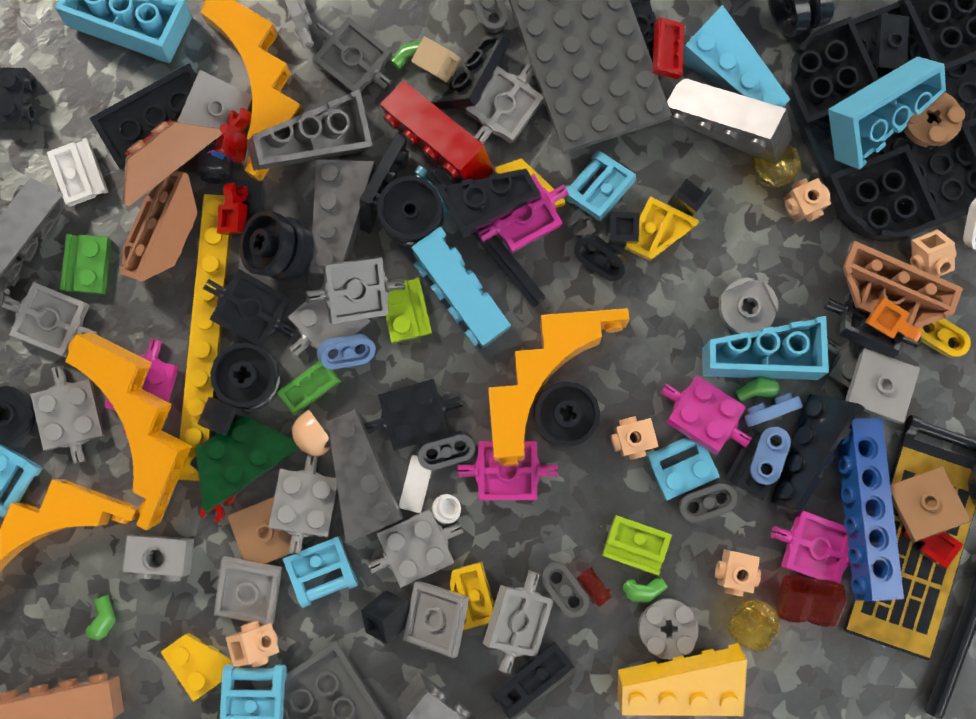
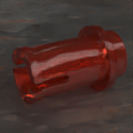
(594, 587)

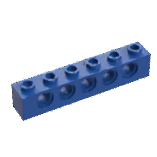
(878, 521)

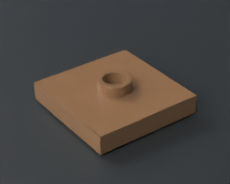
(928, 504)
(254, 537)

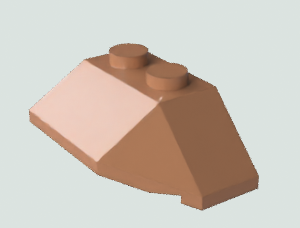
(162, 155)
(160, 228)
(878, 275)

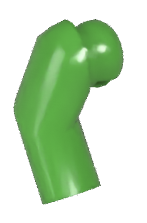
(404, 54)
(759, 387)
(644, 593)
(104, 620)

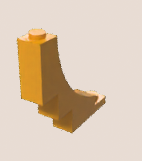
(252, 38)
(562, 339)
(155, 454)
(62, 508)

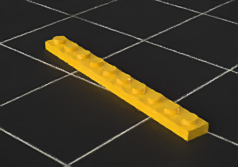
(204, 333)

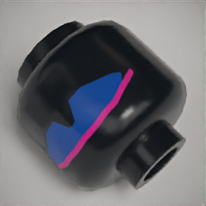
(212, 165)

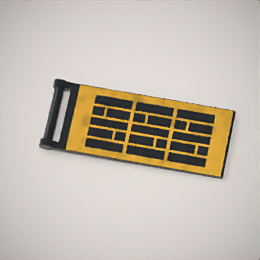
(915, 621)

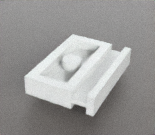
(77, 172)

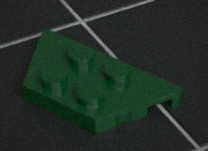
(238, 459)

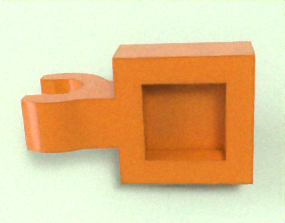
(891, 319)

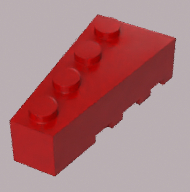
(436, 134)

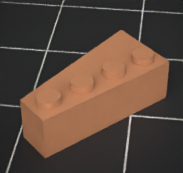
(71, 700)

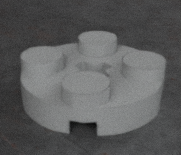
(753, 291)
(681, 641)

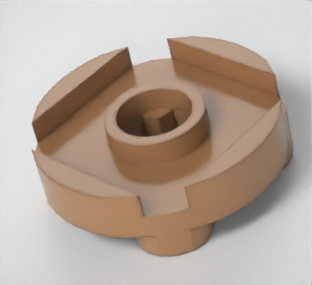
(949, 123)

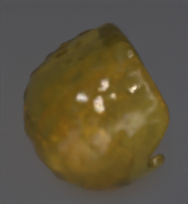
(780, 173)
(754, 625)

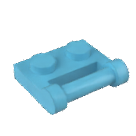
(606, 188)
(9, 465)
(684, 474)
(316, 562)
(252, 703)

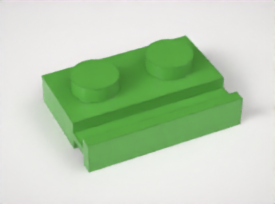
(85, 264)

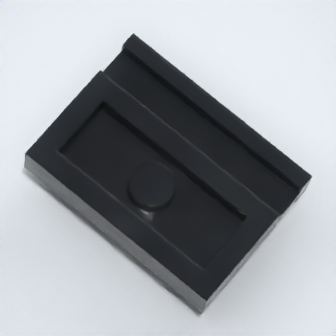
(740, 471)

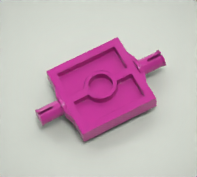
(529, 221)
(160, 377)
(706, 415)
(510, 482)
(815, 547)

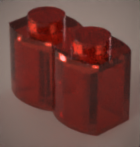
(811, 601)

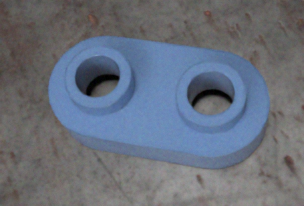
(344, 351)
(760, 413)
(770, 455)

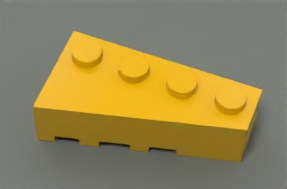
(686, 686)

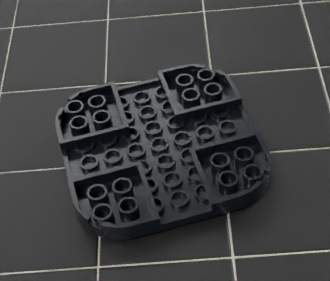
(904, 184)

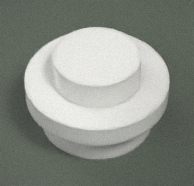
(446, 508)

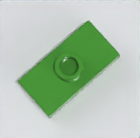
(308, 387)

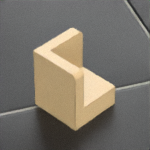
(436, 59)

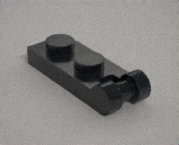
(533, 679)

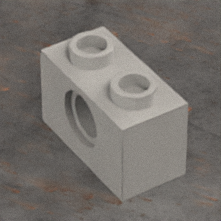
(141, 550)

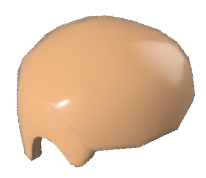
(310, 435)

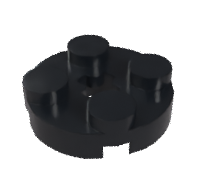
(21, 414)

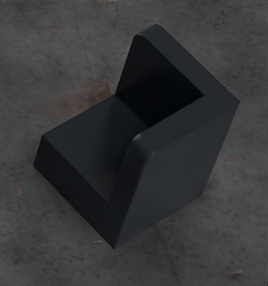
(689, 198)
(622, 228)
(219, 415)
(385, 616)

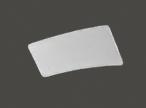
(415, 486)

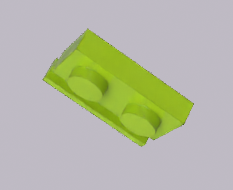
(407, 313)
(636, 545)

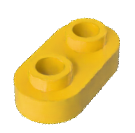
(939, 335)

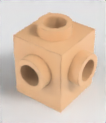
(807, 200)
(933, 253)
(644, 435)
(748, 576)
(252, 644)

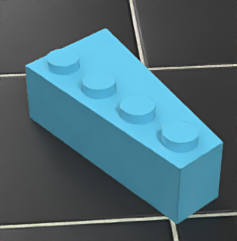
(138, 25)
(730, 62)
(884, 107)
(460, 289)
(779, 352)

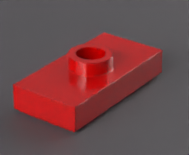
(668, 48)

